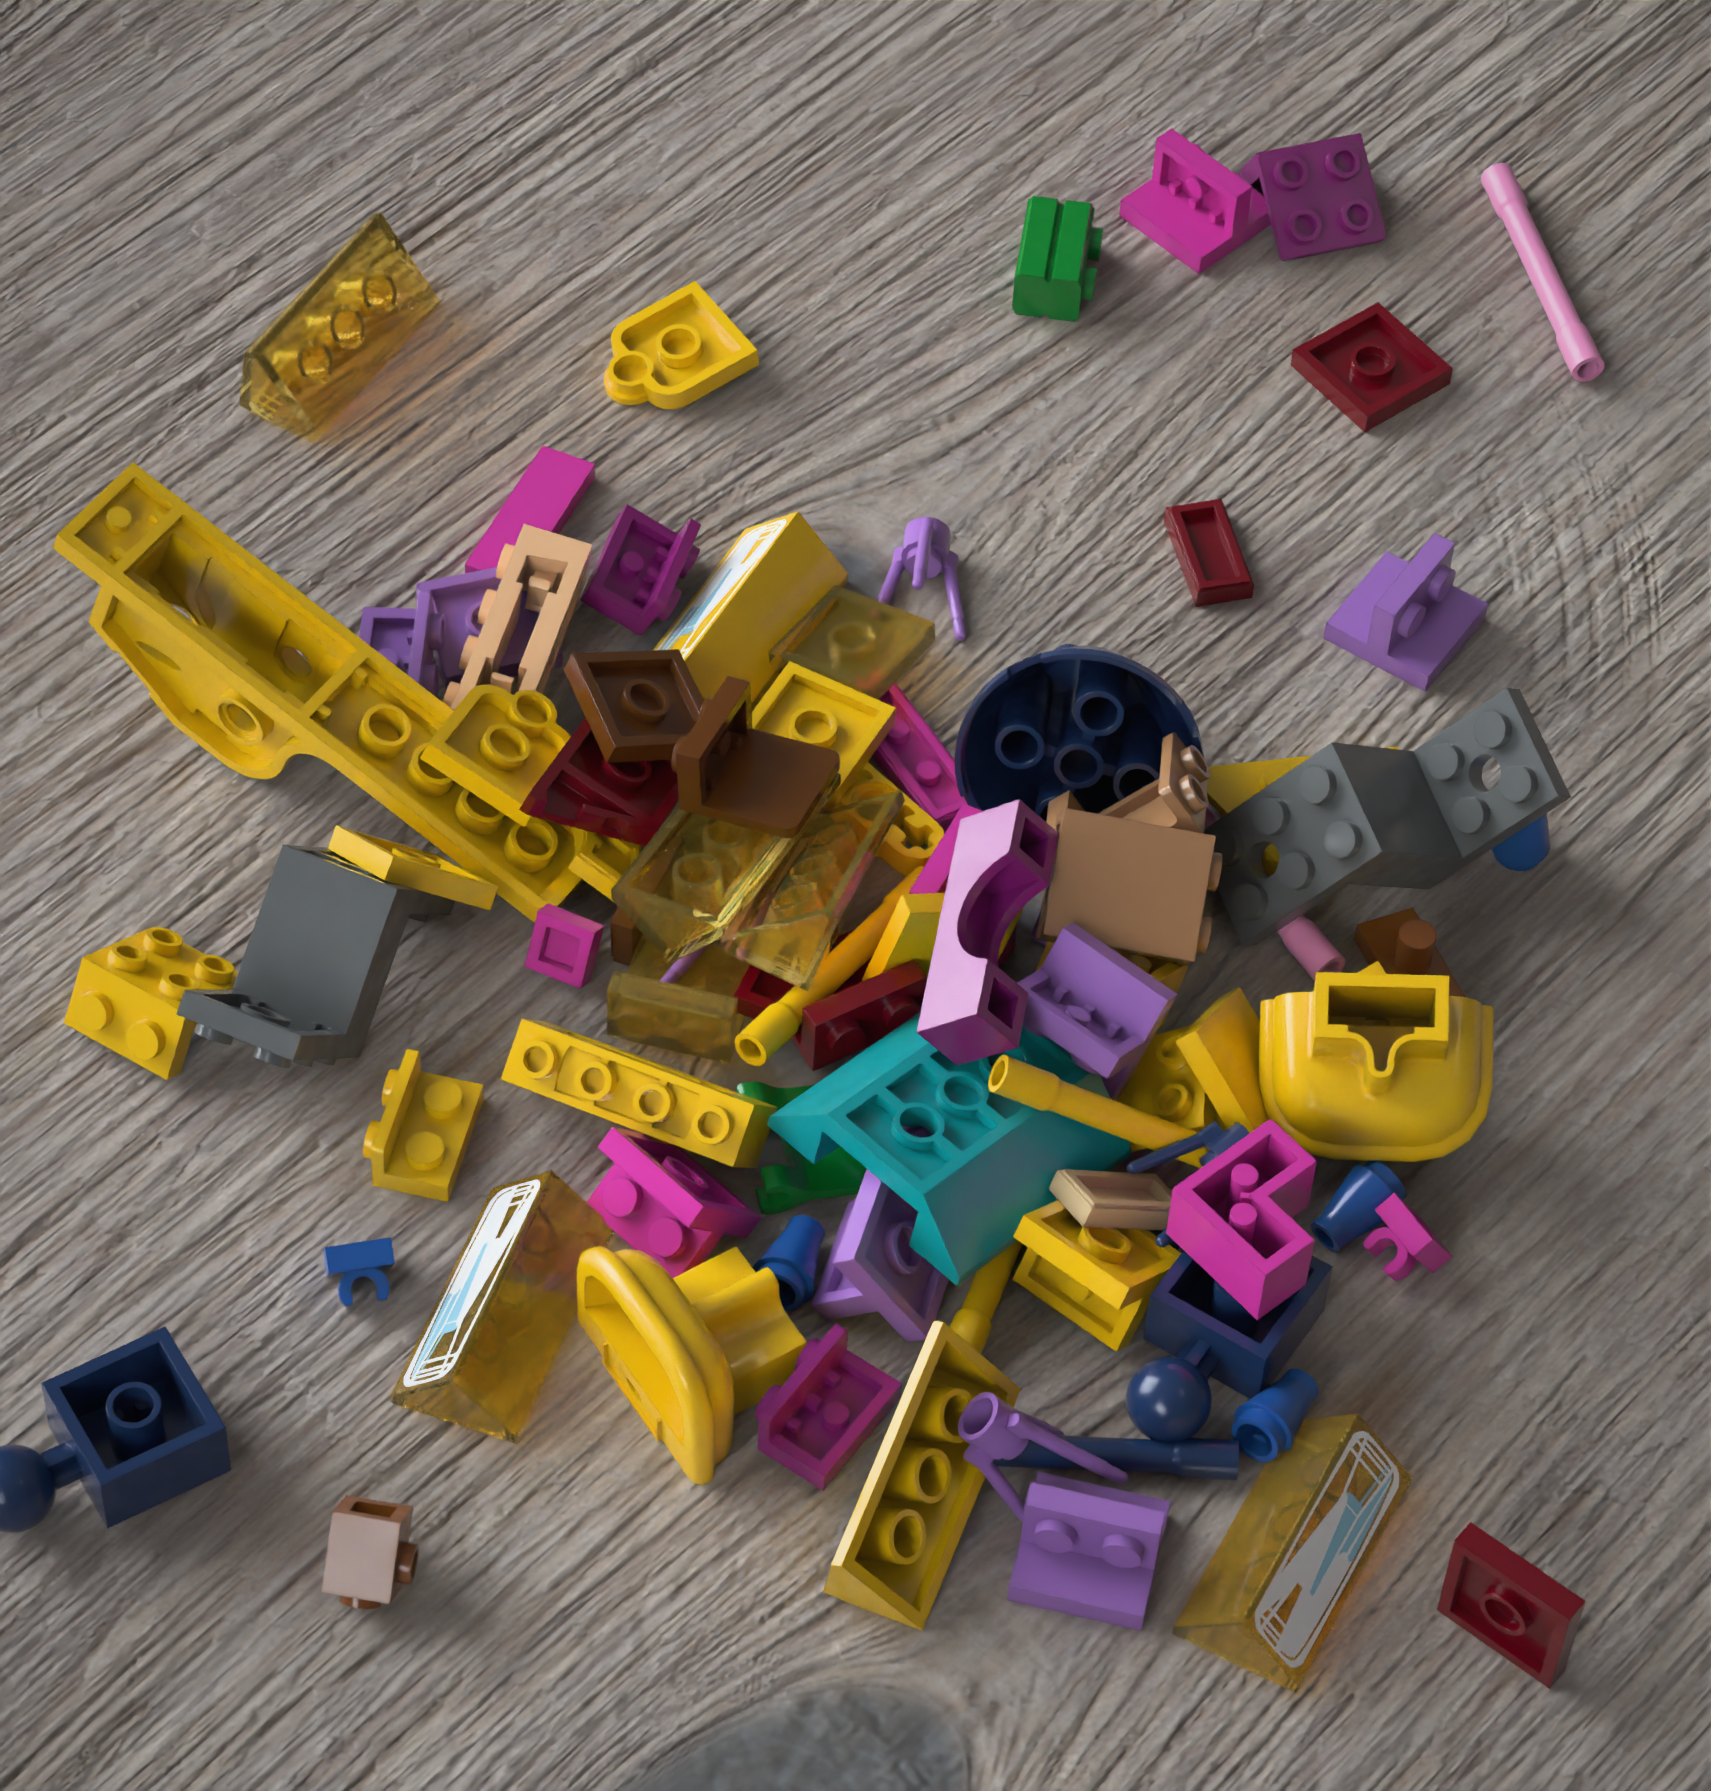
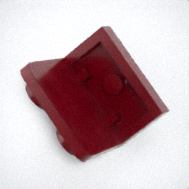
(859, 1012)

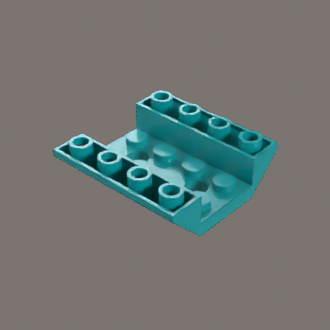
(985, 1152)

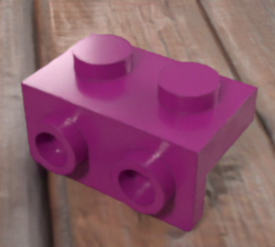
(639, 570)
(824, 1409)

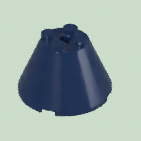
(1066, 724)

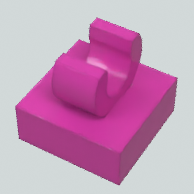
(564, 946)
(1411, 1237)

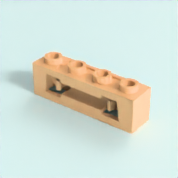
(554, 575)

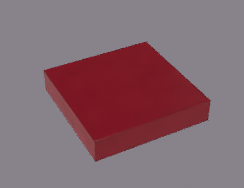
(1371, 367)
(1510, 1605)

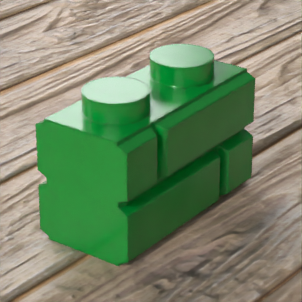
(1054, 259)

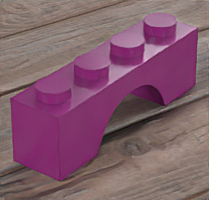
(994, 871)

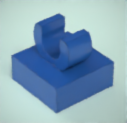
(359, 1261)

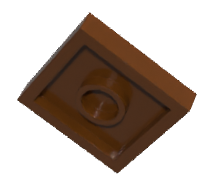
(635, 701)

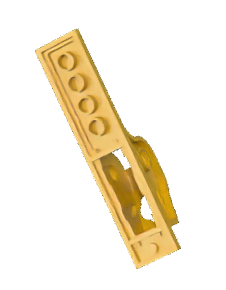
(257, 703)

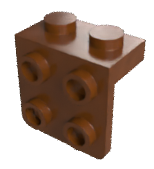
(747, 773)

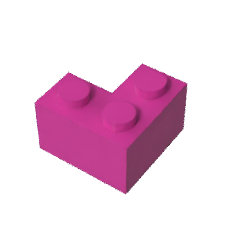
(1240, 1215)

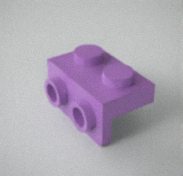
(407, 638)

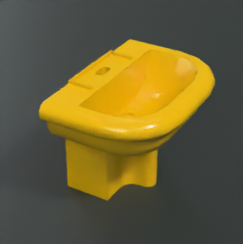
(1376, 1089)
(687, 1344)

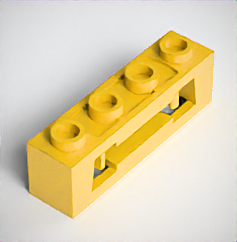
(638, 1093)

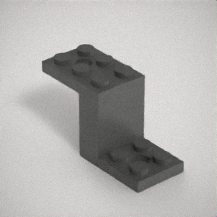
(1384, 816)
(312, 961)

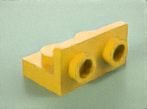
(422, 1130)

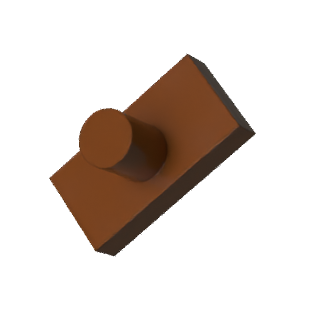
(1404, 946)

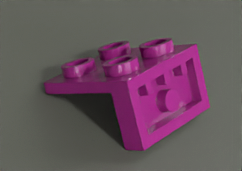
(1318, 196)

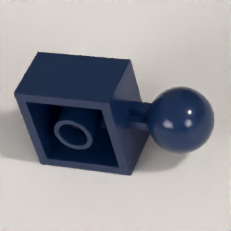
(1214, 1339)
(125, 1428)

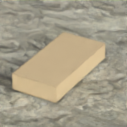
(1113, 1198)

